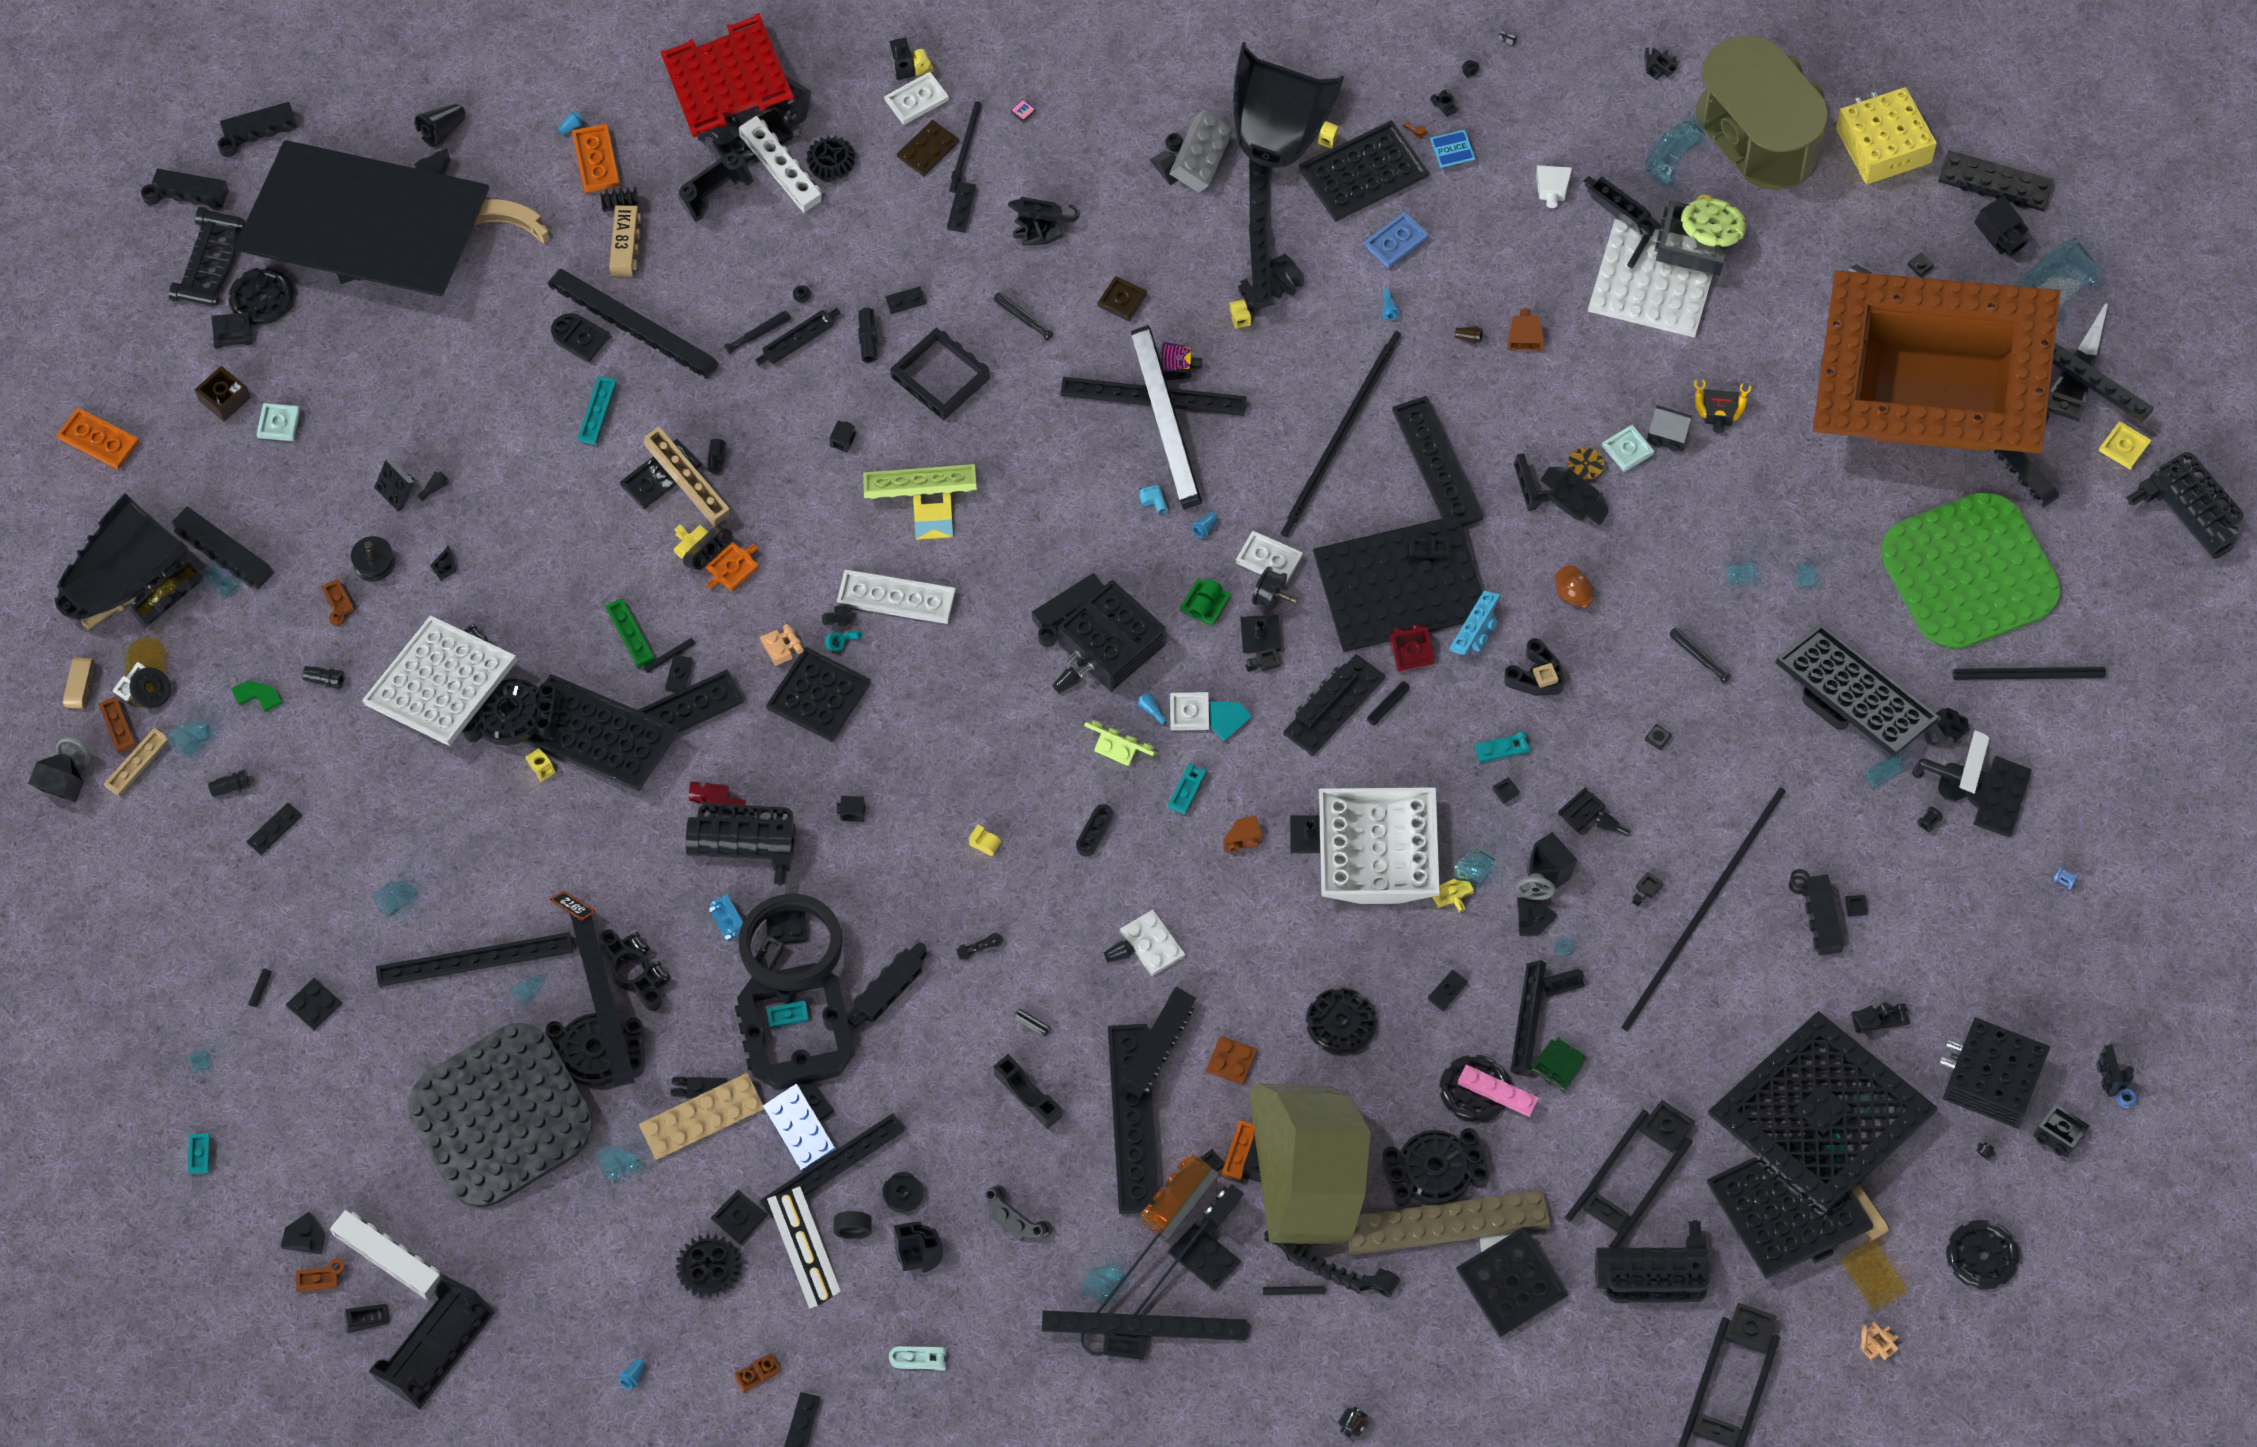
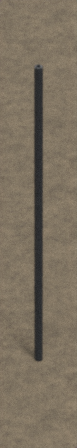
(1703, 909)

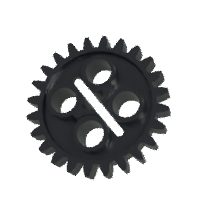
(708, 1283)

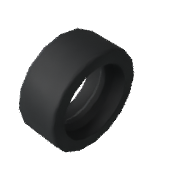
(852, 1225)

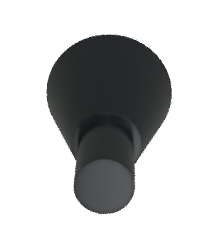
(435, 483)
(1608, 822)

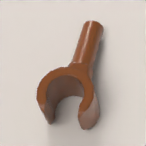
(1418, 132)

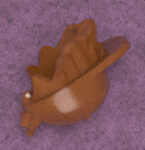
(1574, 586)

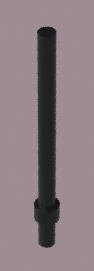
(957, 173)

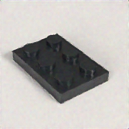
(1205, 1257)

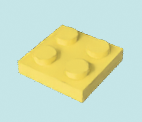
(2125, 445)

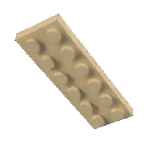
(701, 1116)

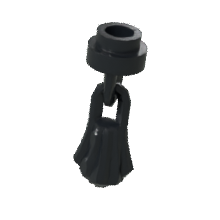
(993, 940)

